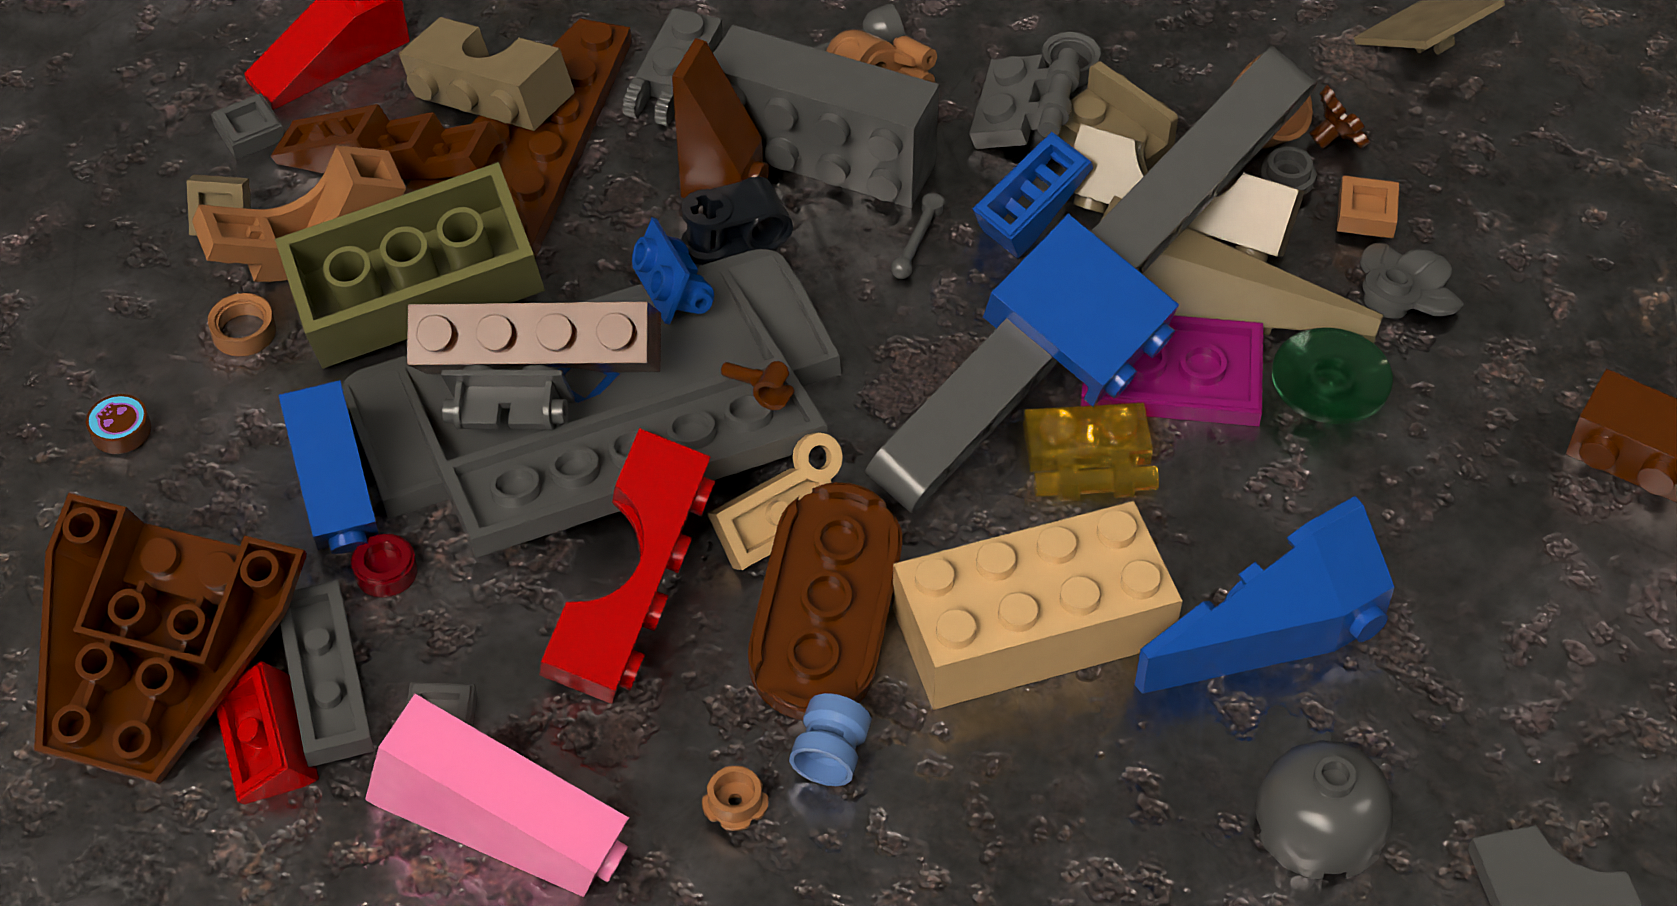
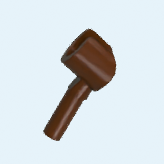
(767, 384)

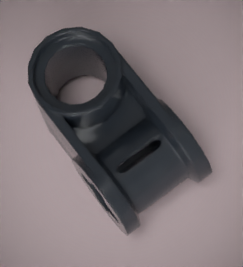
(735, 217)

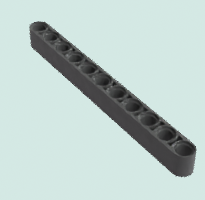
(1137, 229)

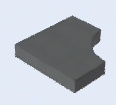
(1524, 870)

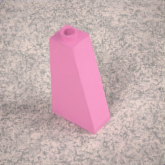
(493, 799)

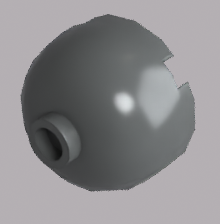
(1324, 810)

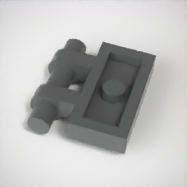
(1011, 98)

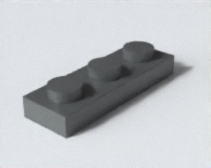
(325, 676)

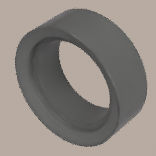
(1080, 42)

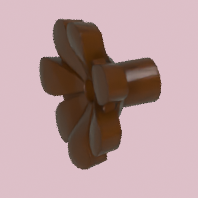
(1337, 123)

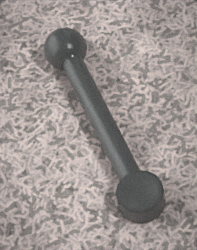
(931, 207)

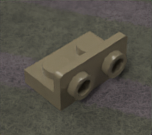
(1123, 109)

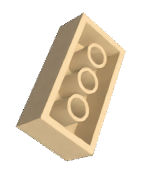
(1033, 604)

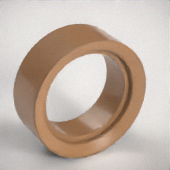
(240, 305)

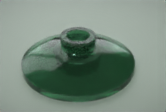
(1332, 375)

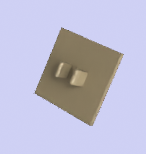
(1428, 24)

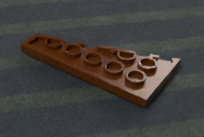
(544, 160)

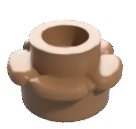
(735, 783)

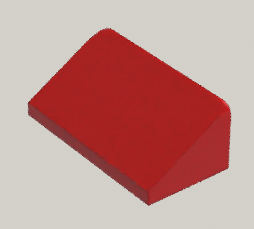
(263, 735)

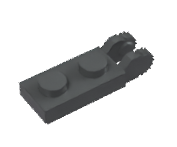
(663, 58)

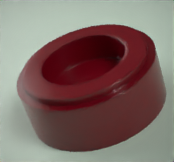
(384, 565)

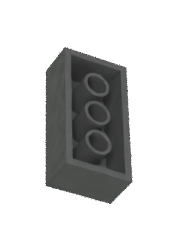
(835, 115)

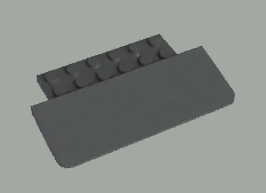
(543, 481)

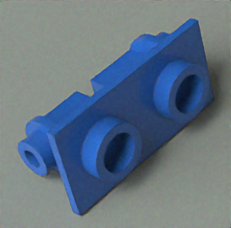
(670, 274)

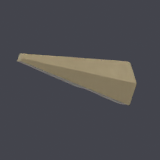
(1231, 285)

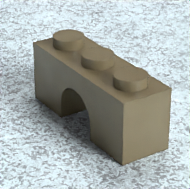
(514, 86)

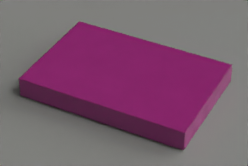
(1202, 374)

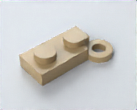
(751, 520)

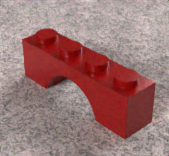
(598, 637)

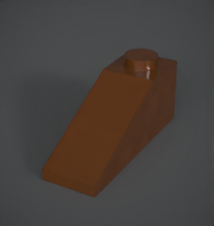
(712, 126)

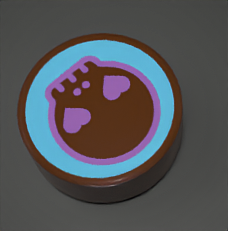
(118, 423)

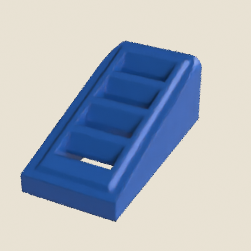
(1045, 205)

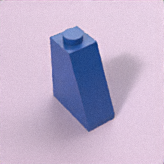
(329, 467)

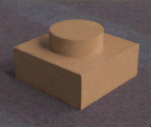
(1368, 207)

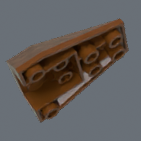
(147, 634)

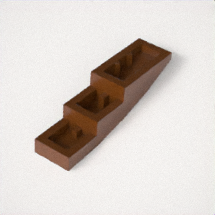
(415, 143)

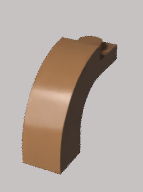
(248, 236)

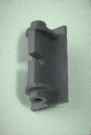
(533, 394)

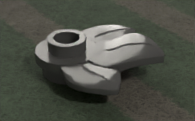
(1407, 282)

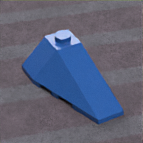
(1297, 608)

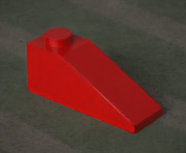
(325, 45)

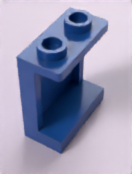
(1085, 308)

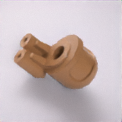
(904, 56)

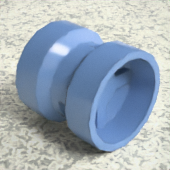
(832, 733)

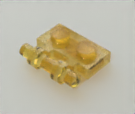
(1090, 438)

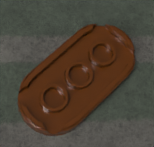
(824, 598)

